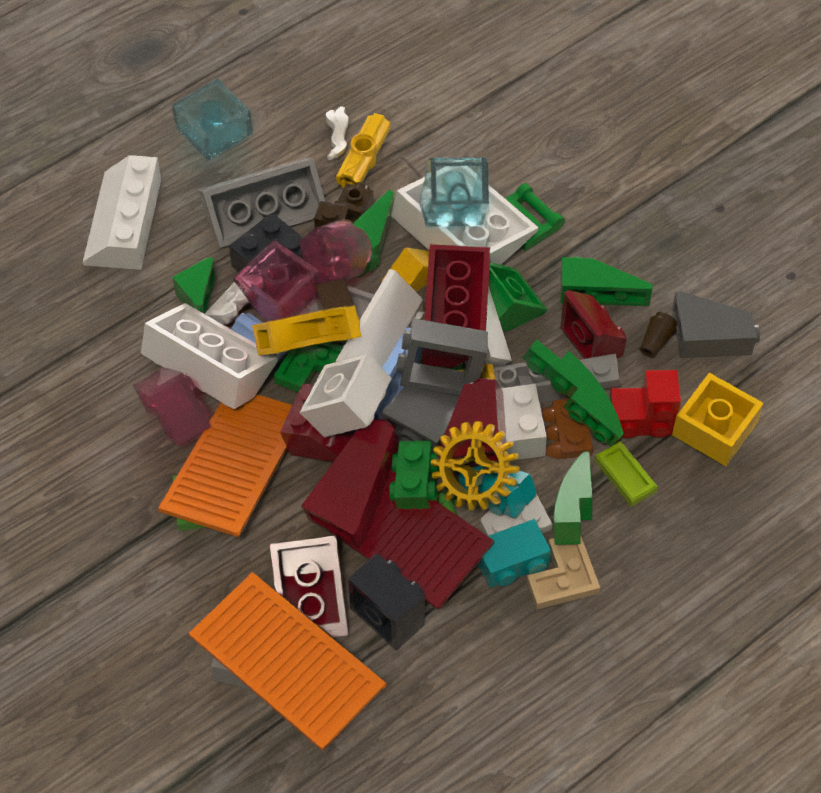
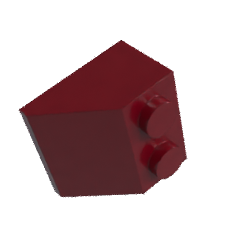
(590, 327)
(304, 439)

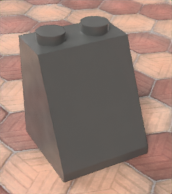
(420, 414)

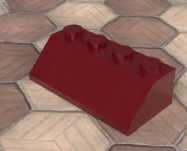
(456, 294)

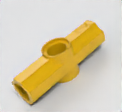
(363, 150)

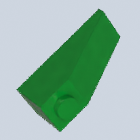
(375, 224)
(603, 282)

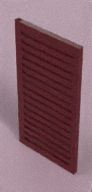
(425, 544)

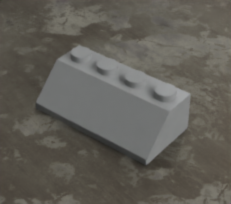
(239, 204)

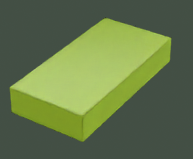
(626, 473)

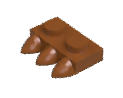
(569, 436)

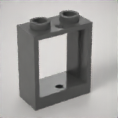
(447, 339)

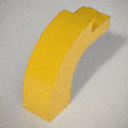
(306, 330)

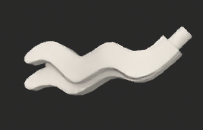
(338, 122)

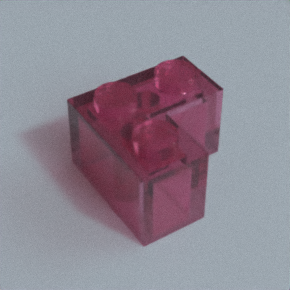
(172, 400)

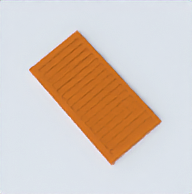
(230, 466)
(287, 660)

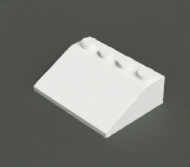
(503, 228)

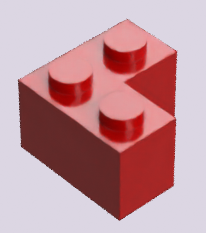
(650, 408)

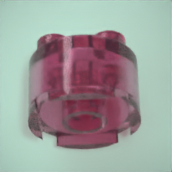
(337, 250)

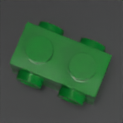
(414, 479)

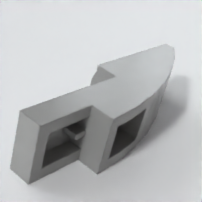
(603, 368)

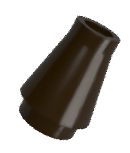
(658, 333)

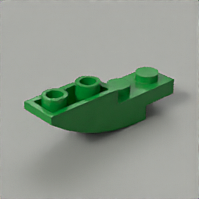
(587, 398)

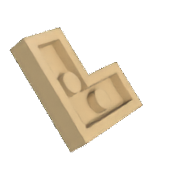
(567, 582)

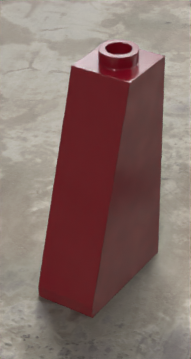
(354, 484)

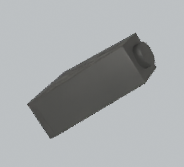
(712, 328)

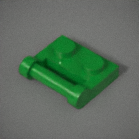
(554, 220)

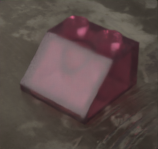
(278, 282)

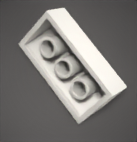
(124, 214)
(385, 319)
(209, 352)

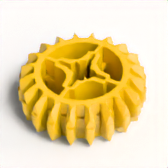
(472, 480)

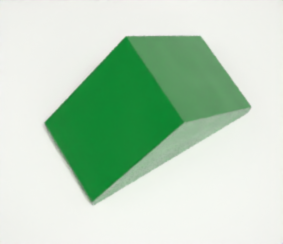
(196, 284)

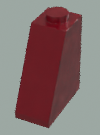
(483, 403)

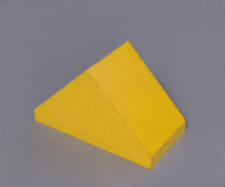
(412, 267)

